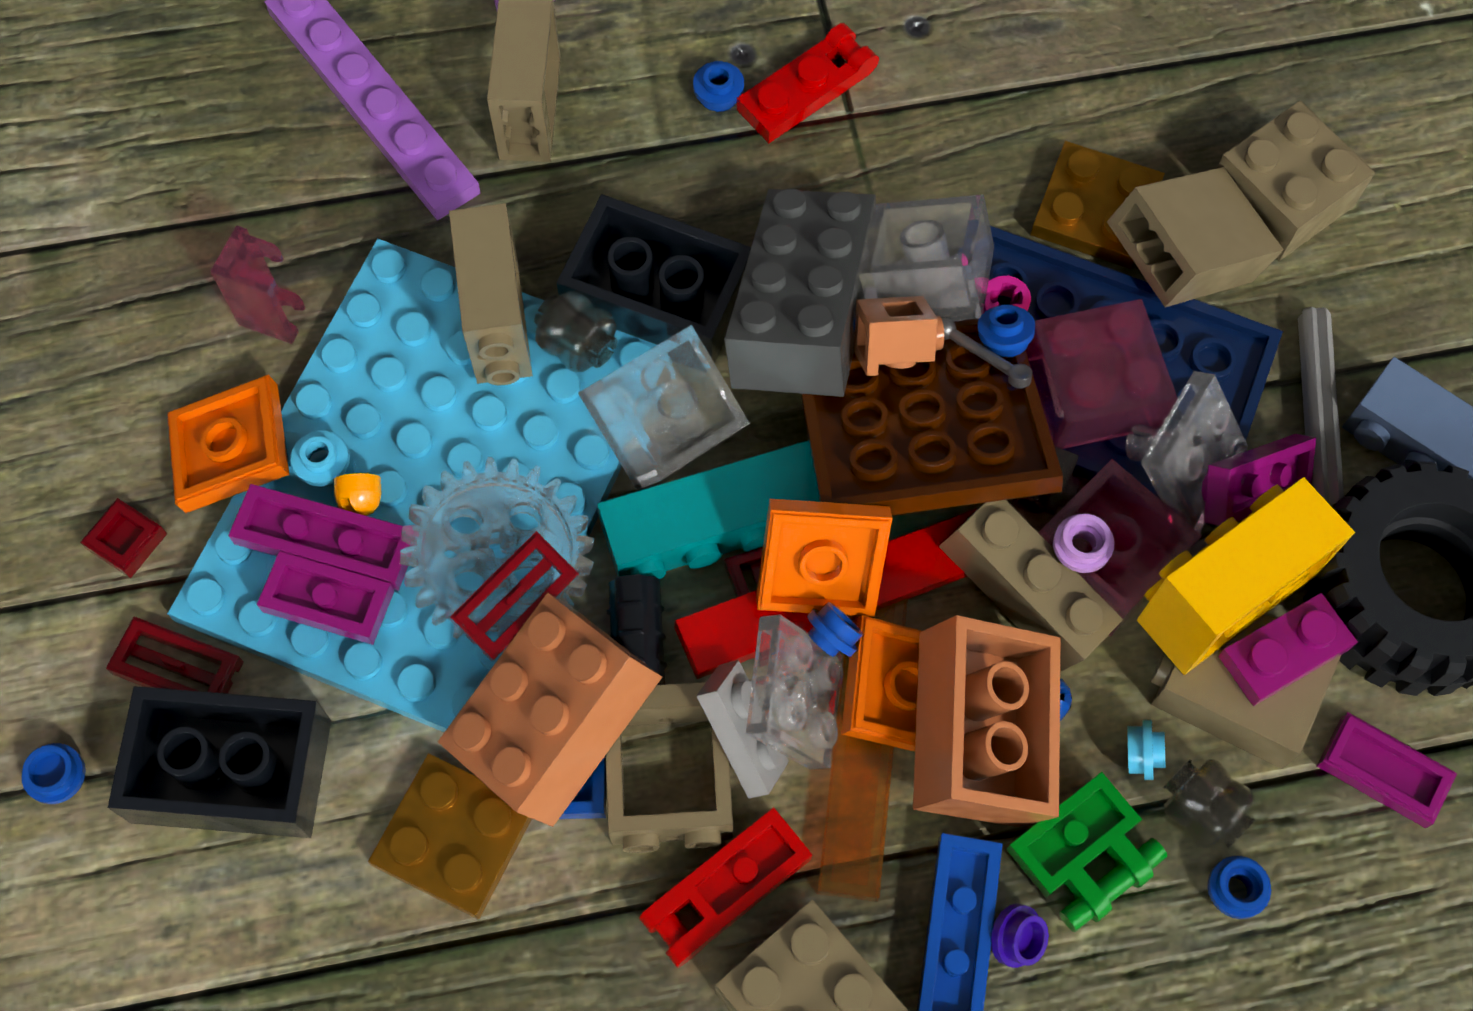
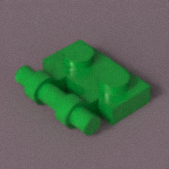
(1087, 825)

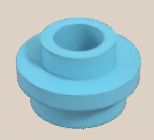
(321, 472)
(1145, 750)

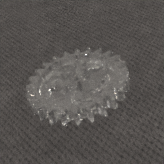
(490, 501)

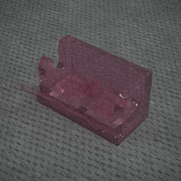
(251, 287)

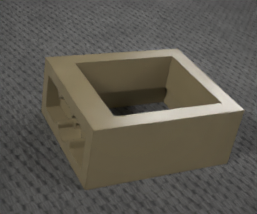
(524, 79)
(490, 294)
(697, 829)

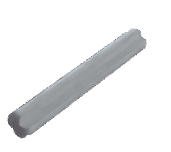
(1321, 401)

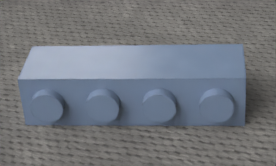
(1413, 420)

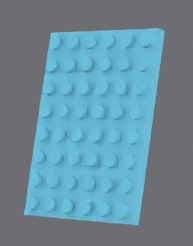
(408, 406)

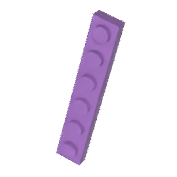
(376, 103)

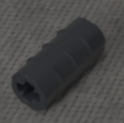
(637, 618)

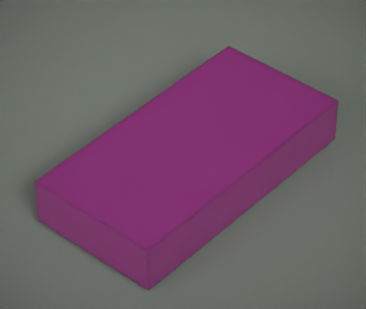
(1387, 770)

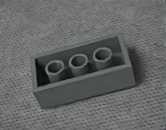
(800, 294)

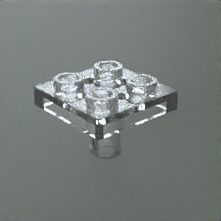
(1191, 438)
(794, 694)

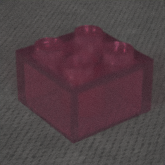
(1100, 374)
(1143, 531)

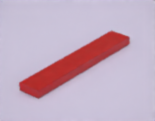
(731, 628)

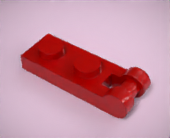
(806, 83)
(727, 885)

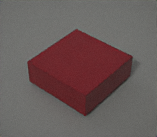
(123, 538)

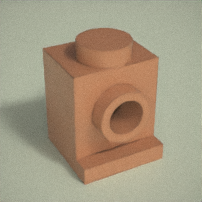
(896, 332)

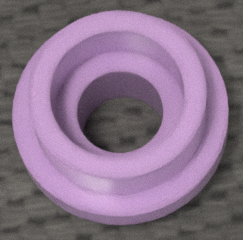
(1091, 529)

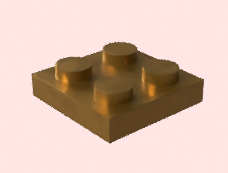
(1084, 196)
(450, 837)

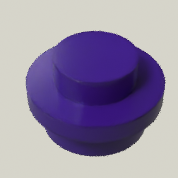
(1019, 936)

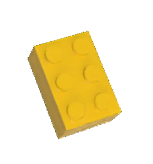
(1242, 573)

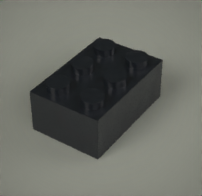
(656, 273)
(221, 762)

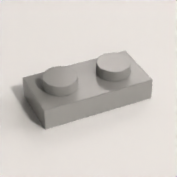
(726, 705)

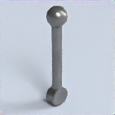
(1019, 374)

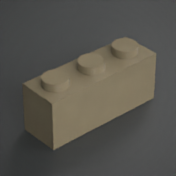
(1028, 580)

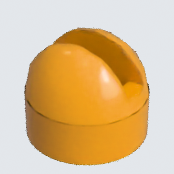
(358, 492)

